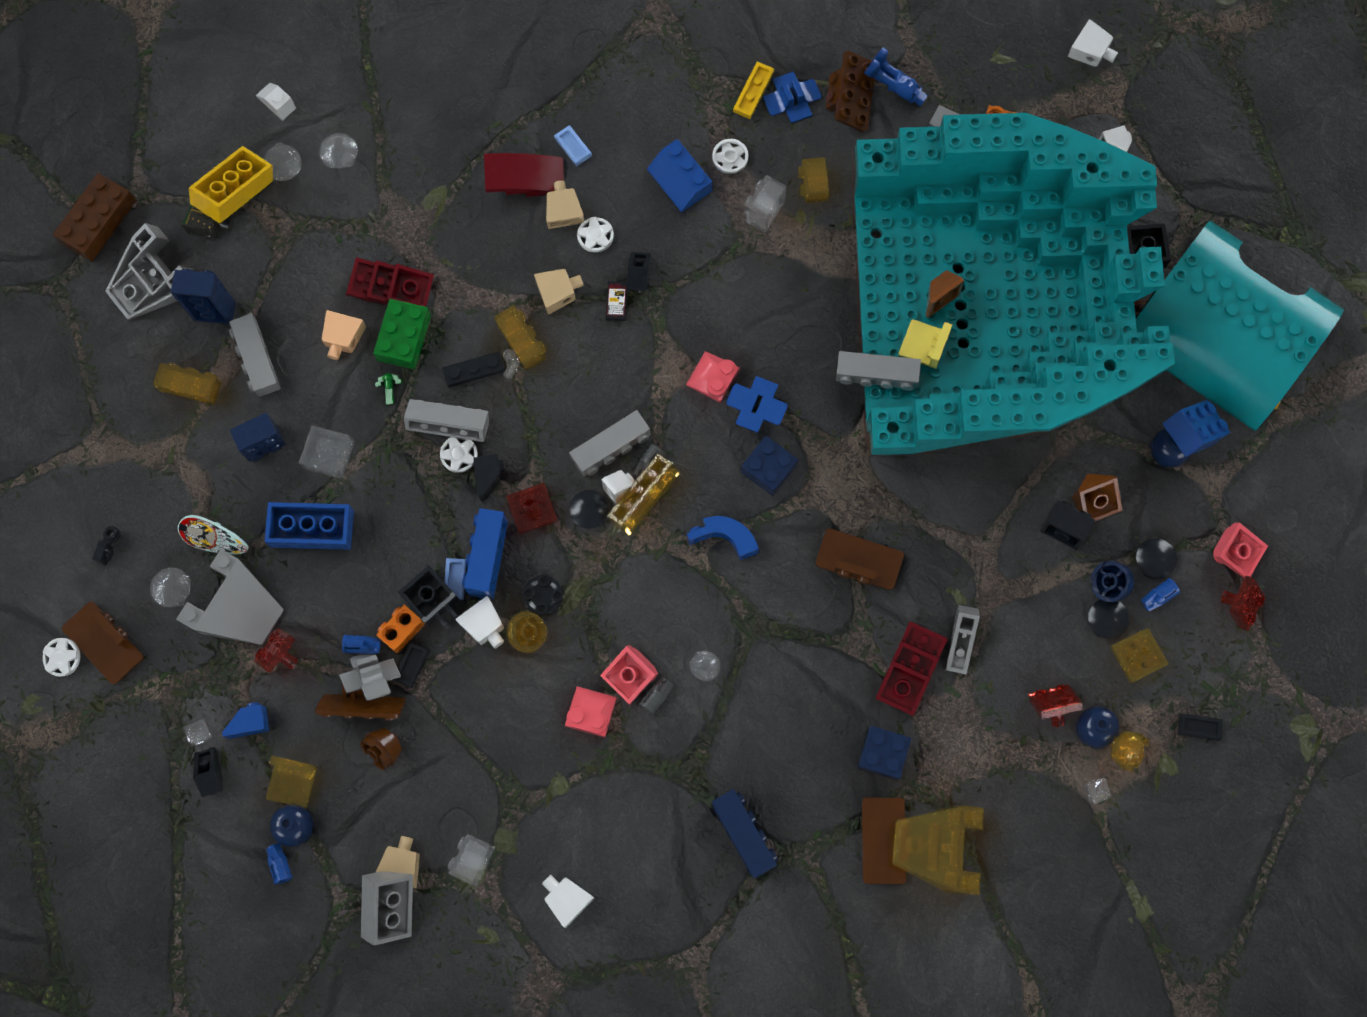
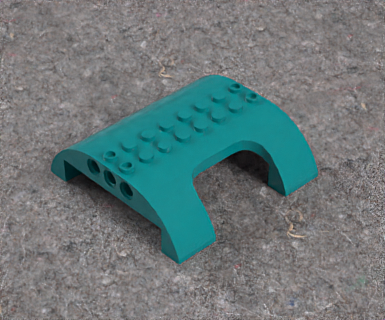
(1235, 330)

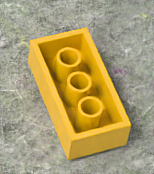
(231, 184)

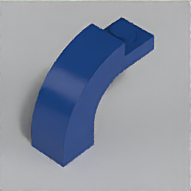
(729, 529)

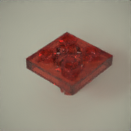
(529, 501)
(1245, 603)
(276, 651)
(1055, 703)

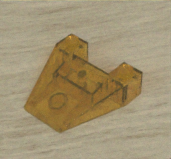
(934, 847)

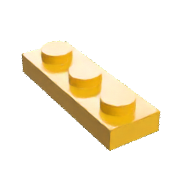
(753, 90)

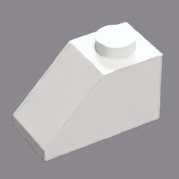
(276, 100)
(1117, 137)
(617, 485)

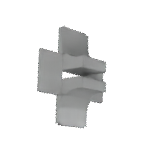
(370, 676)

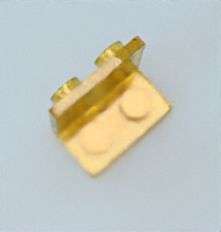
(291, 781)

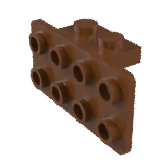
(851, 92)
(859, 559)
(103, 642)
(356, 705)
(878, 840)

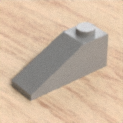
(962, 639)

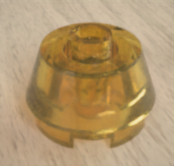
(526, 632)
(1129, 750)

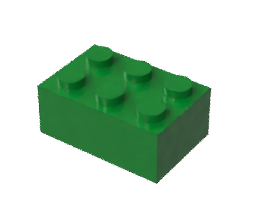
(402, 334)

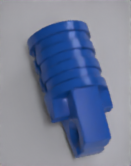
(1160, 595)
(360, 644)
(278, 864)

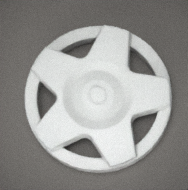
(730, 156)
(595, 234)
(458, 454)
(60, 657)

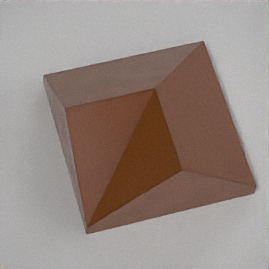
(943, 291)
(1098, 496)

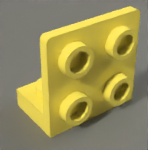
(925, 342)

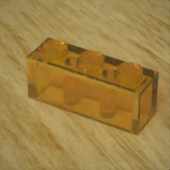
(520, 337)
(187, 383)

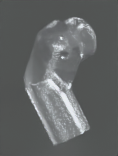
(512, 363)

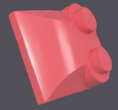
(713, 376)
(1239, 550)
(629, 673)
(590, 711)

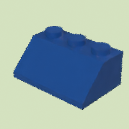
(680, 176)

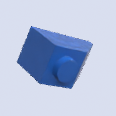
(248, 721)

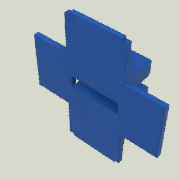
(783, 100)
(746, 399)

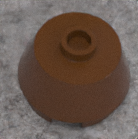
(382, 747)

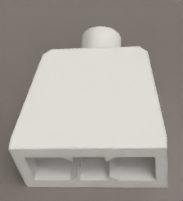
(1092, 45)
(482, 623)
(566, 899)

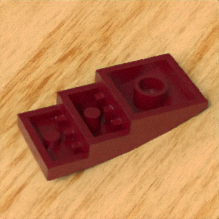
(522, 173)
(383, 281)
(911, 668)

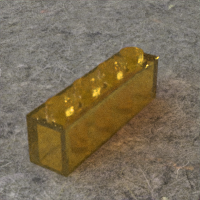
(643, 494)

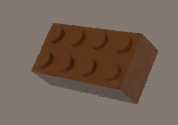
(94, 217)

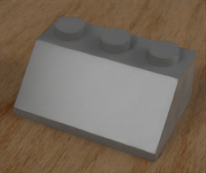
(386, 907)

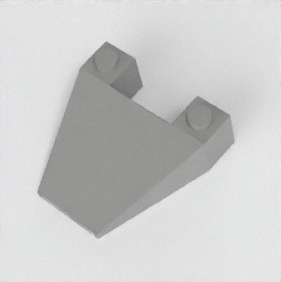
(141, 277)
(240, 607)

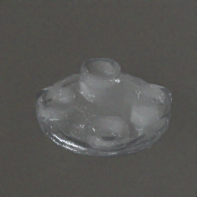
(338, 151)
(285, 161)
(170, 587)

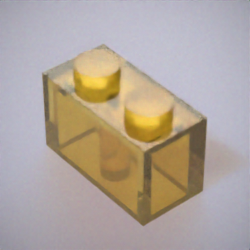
(814, 179)

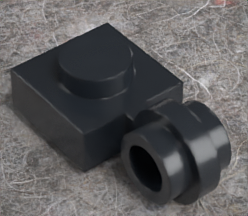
(104, 549)

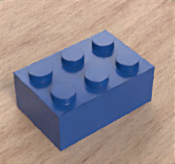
(1196, 427)

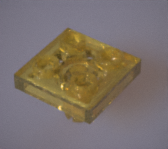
(1146, 652)

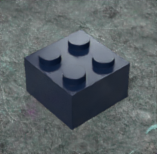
(257, 437)
(769, 465)
(884, 753)

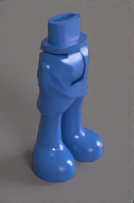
(900, 83)

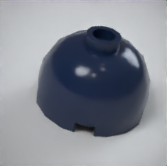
(1166, 450)
(1112, 581)
(1097, 727)
(291, 825)

